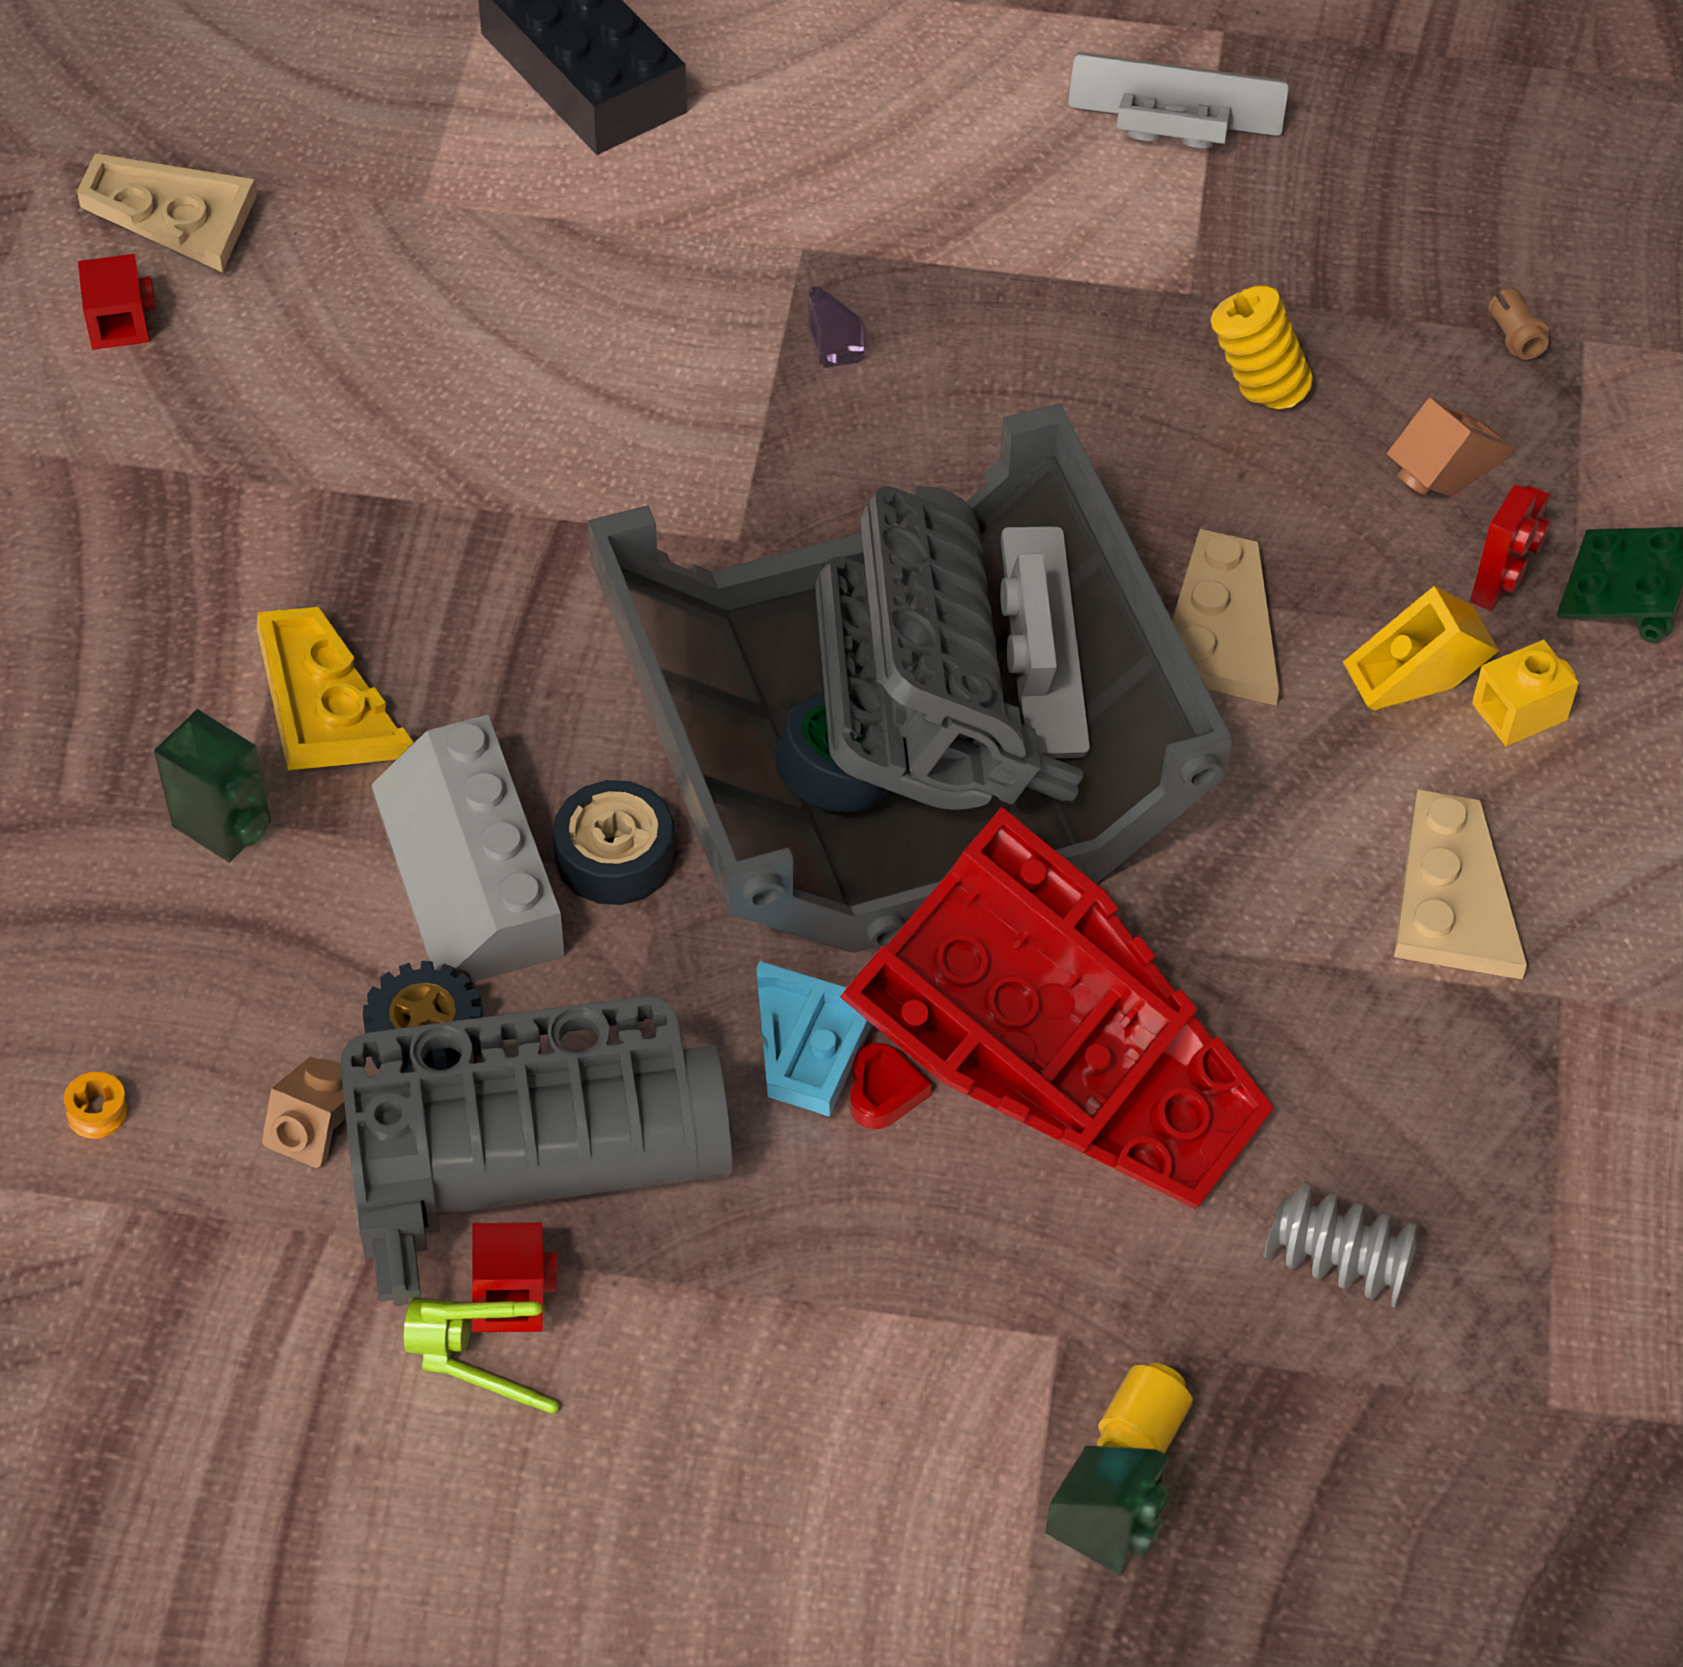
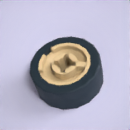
(641, 847)

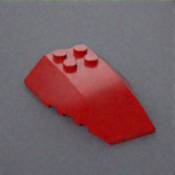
(1058, 1017)

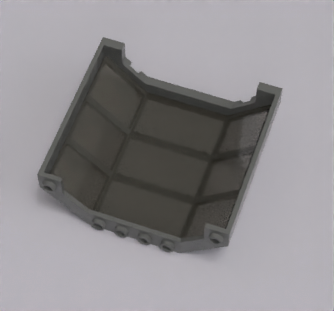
(741, 647)

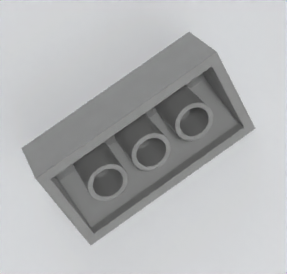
(468, 854)

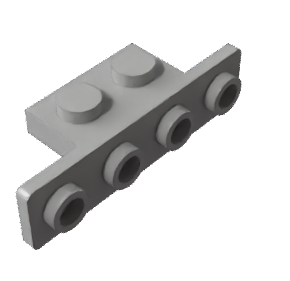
(1177, 99)
(1043, 639)

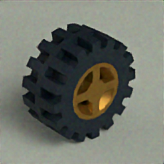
(422, 999)

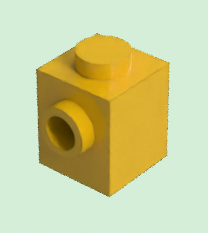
(1525, 692)

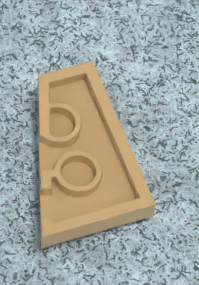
(171, 205)
(1227, 618)
(1454, 892)

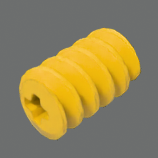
(1262, 347)

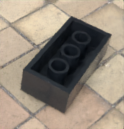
(590, 64)

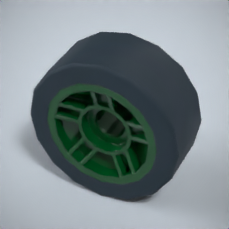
(807, 765)

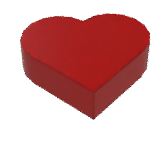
(884, 1086)

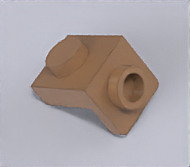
(305, 1111)

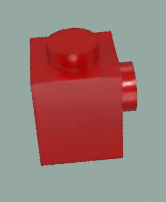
(115, 301)
(511, 1267)

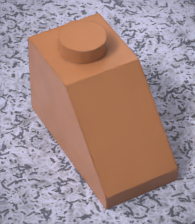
(1446, 449)

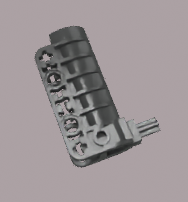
(923, 662)
(522, 1122)

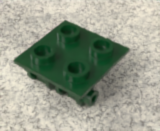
(1628, 576)

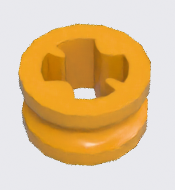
(77, 1103)

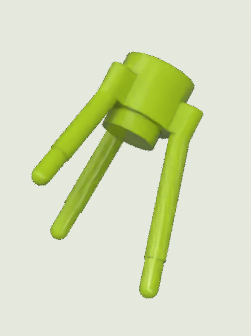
(444, 1326)

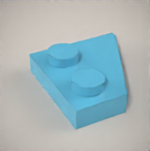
(807, 1038)

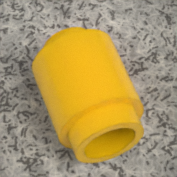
(1146, 1409)

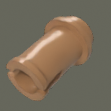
(1524, 333)

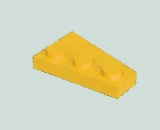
(320, 698)

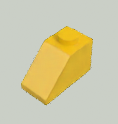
(1421, 651)

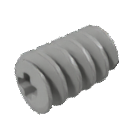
(1342, 1243)

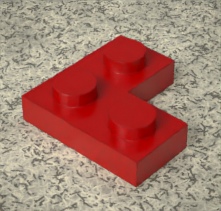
(1511, 534)

